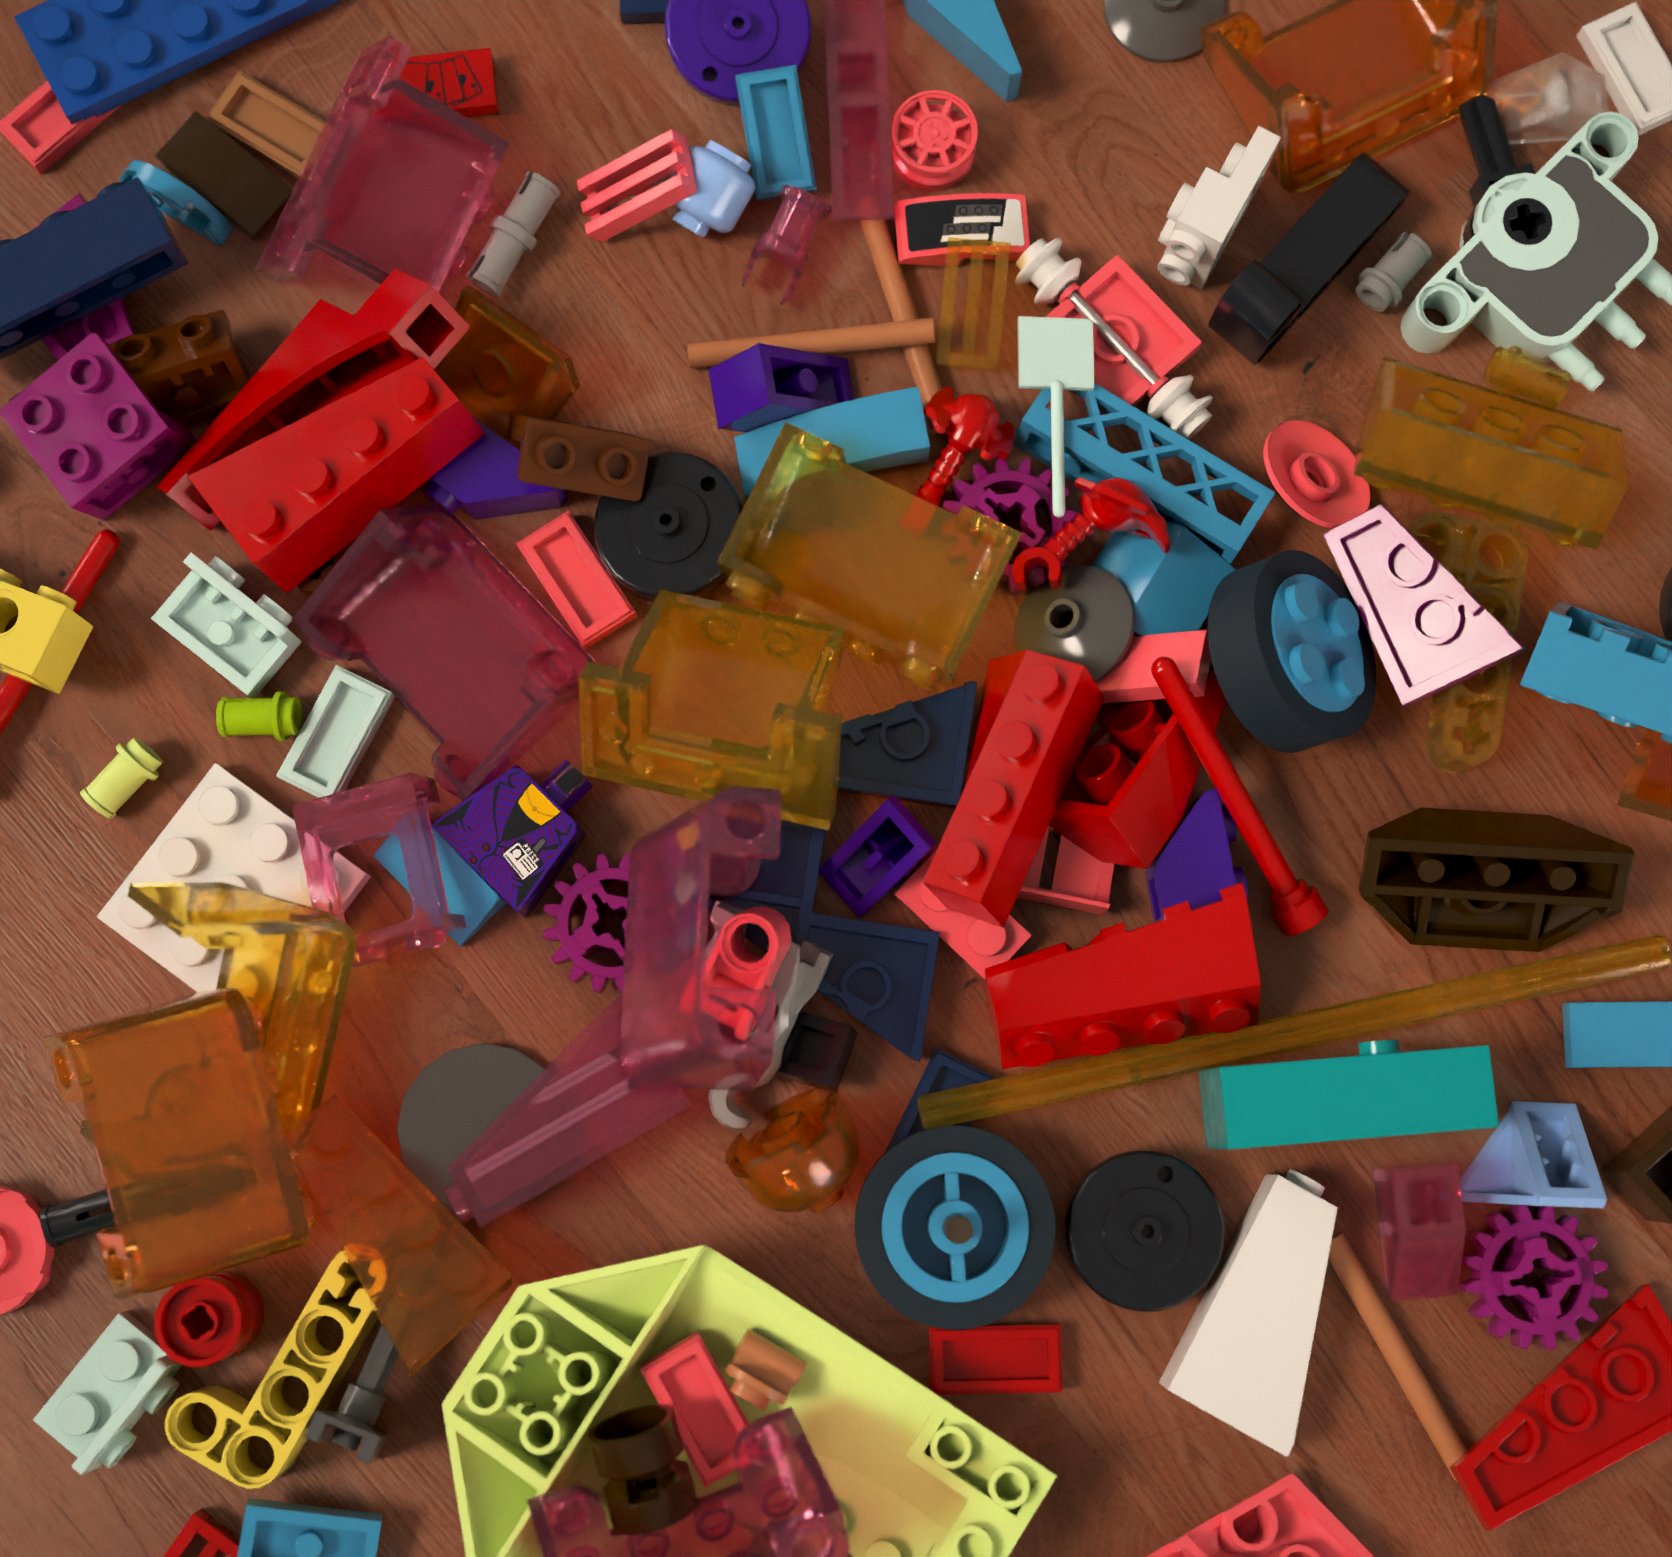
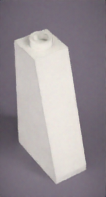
(1259, 1315)

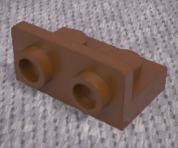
(186, 367)
(579, 457)

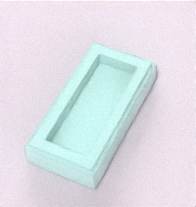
(336, 734)

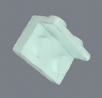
(109, 1394)

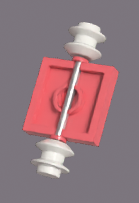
(1134, 333)

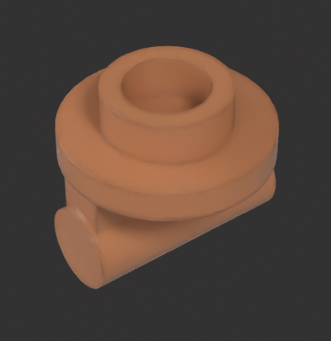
(763, 1371)

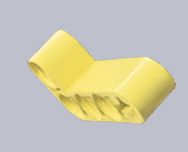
(267, 1412)

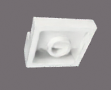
(1207, 215)

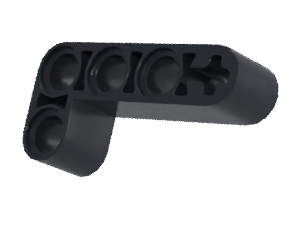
(1306, 261)

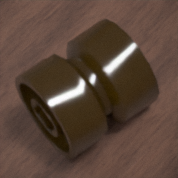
(646, 1480)

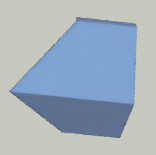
(1536, 1160)

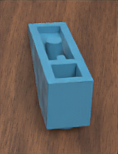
(973, 36)

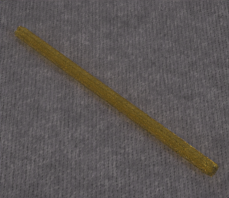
(1293, 1032)

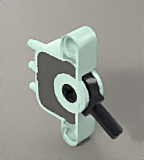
(1543, 248)

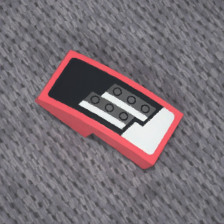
(928, 221)

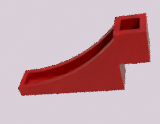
(317, 365)

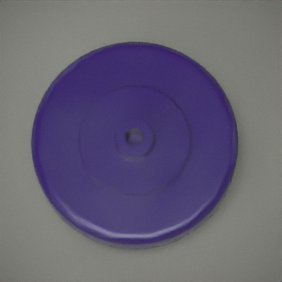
(733, 37)

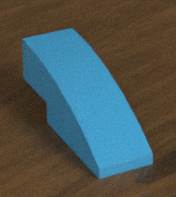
(872, 430)

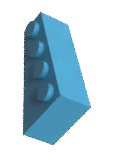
(1604, 668)

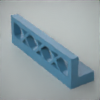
(1095, 460)

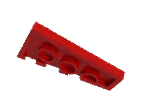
(1579, 1418)

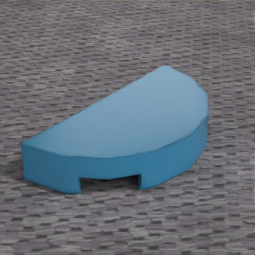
(180, 202)

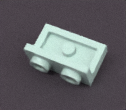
(227, 628)

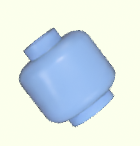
(721, 190)

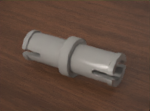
(513, 233)

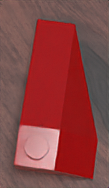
(1133, 780)

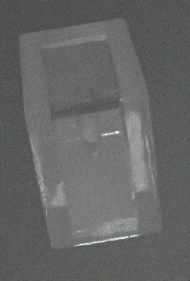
(1548, 99)

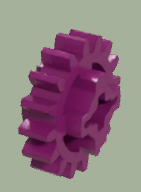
(1020, 505)
(586, 938)
(1541, 1301)

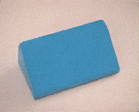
(464, 887)

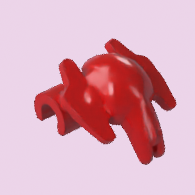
(970, 425)
(1106, 505)

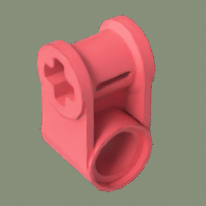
(737, 968)

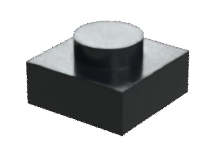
(817, 1052)

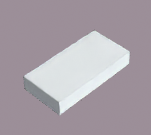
(1633, 66)

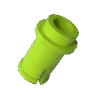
(260, 716)

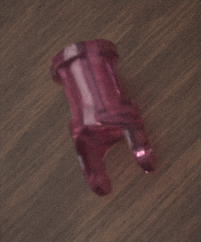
(790, 234)

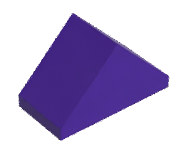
(878, 857)

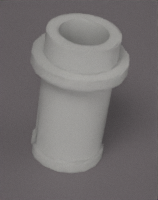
(1382, 284)

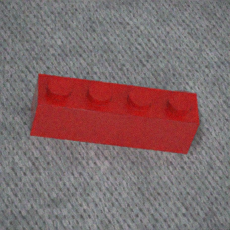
(1021, 758)
(1129, 986)

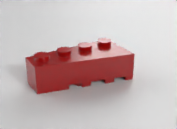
(328, 474)

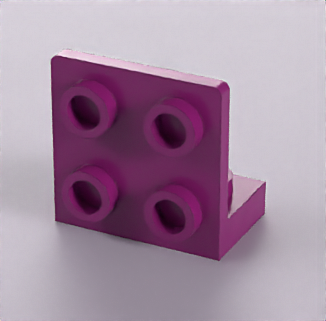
(95, 429)

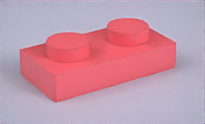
(970, 938)

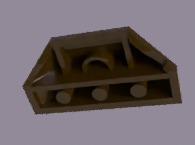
(1491, 878)

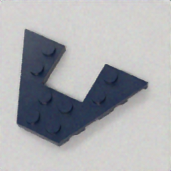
(877, 968)

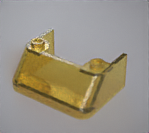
(283, 958)

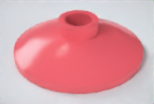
(1315, 473)

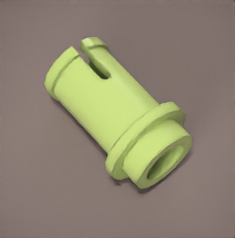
(122, 777)

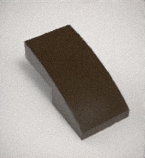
(224, 174)

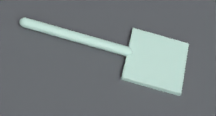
(1056, 357)

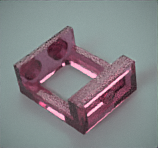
(369, 812)

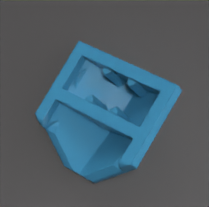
(1167, 589)

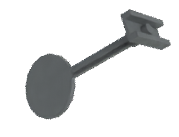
(437, 1123)

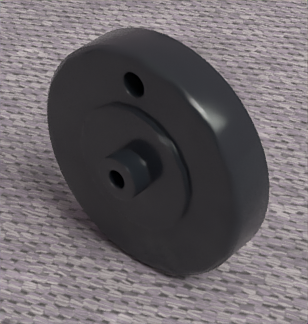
(673, 531)
(1144, 1230)

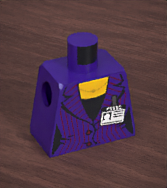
(518, 831)

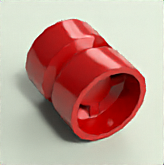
(209, 1319)

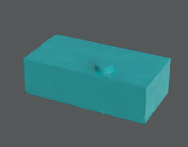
(1348, 1097)

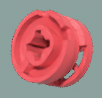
(932, 141)

